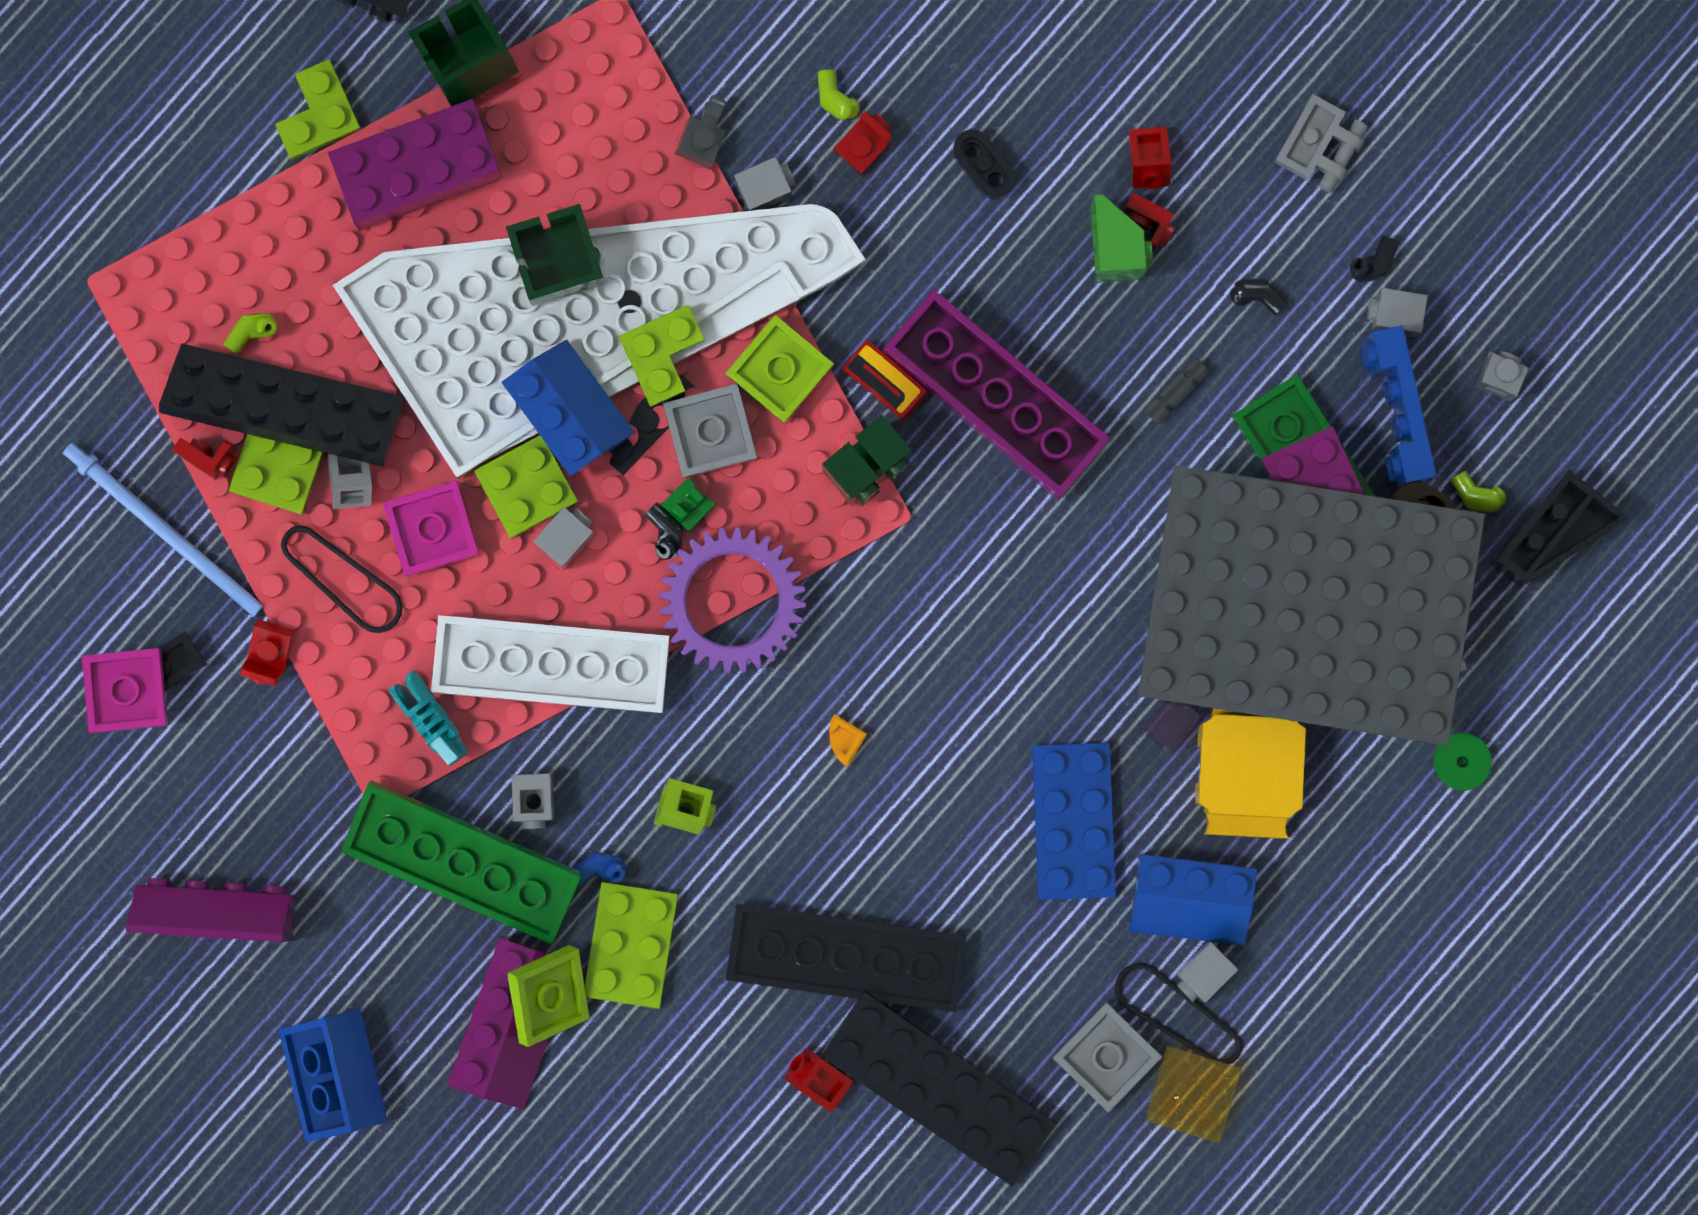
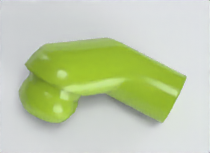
(833, 100)
(250, 327)
(1477, 497)

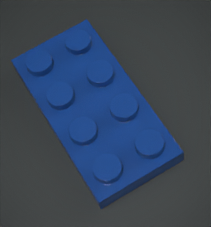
(1073, 821)

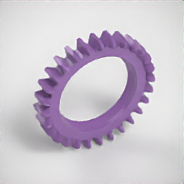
(732, 654)

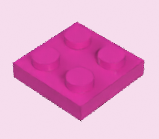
(431, 528)
(124, 690)

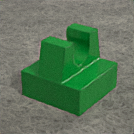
(688, 505)

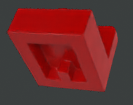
(865, 142)
(1150, 157)
(1149, 214)
(198, 455)
(268, 653)
(818, 1079)

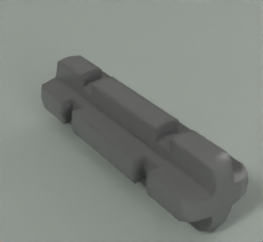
(1176, 391)

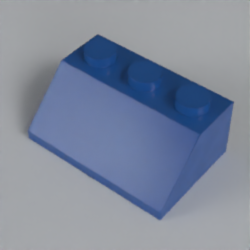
(568, 407)
(1192, 899)
(333, 1075)

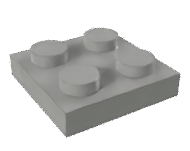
(710, 431)
(1107, 1057)

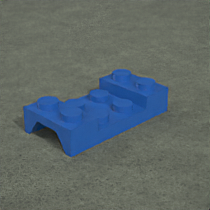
(1388, 355)

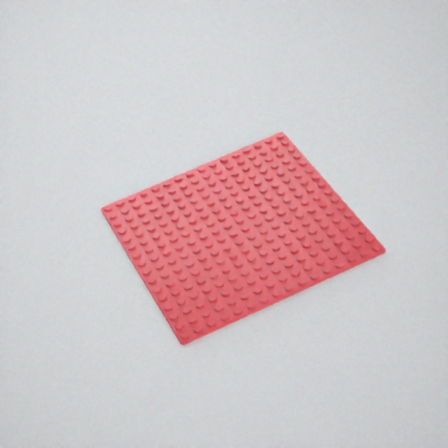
(576, 126)

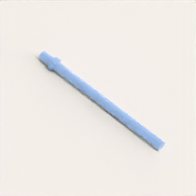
(89, 466)

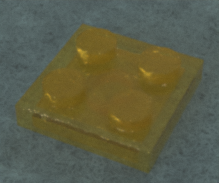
(1192, 1094)

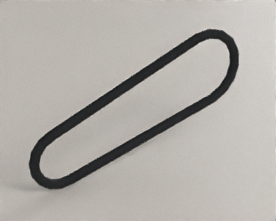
(352, 562)
(1164, 1029)

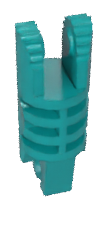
(429, 718)

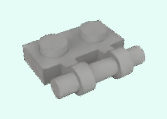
(1311, 136)

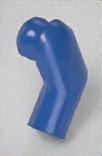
(602, 866)

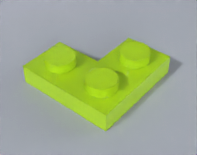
(326, 120)
(650, 352)

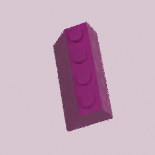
(212, 913)
(490, 1055)

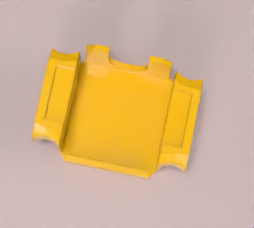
(1250, 773)

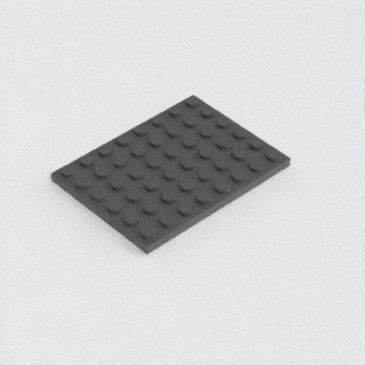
(1311, 605)

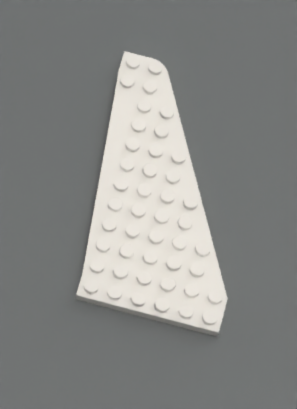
(461, 321)

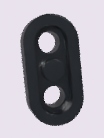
(985, 164)

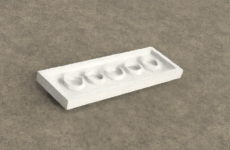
(550, 664)

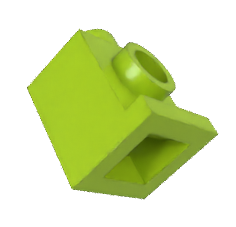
(682, 794)

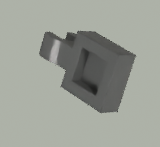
(700, 136)

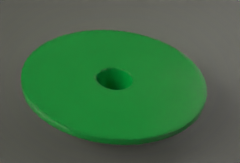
(1463, 762)

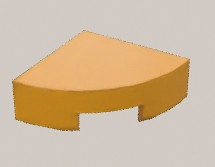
(844, 739)

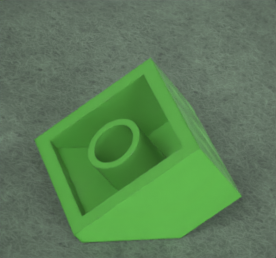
(1117, 244)

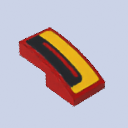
(885, 380)

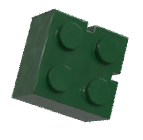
(469, 62)
(557, 258)
(862, 467)

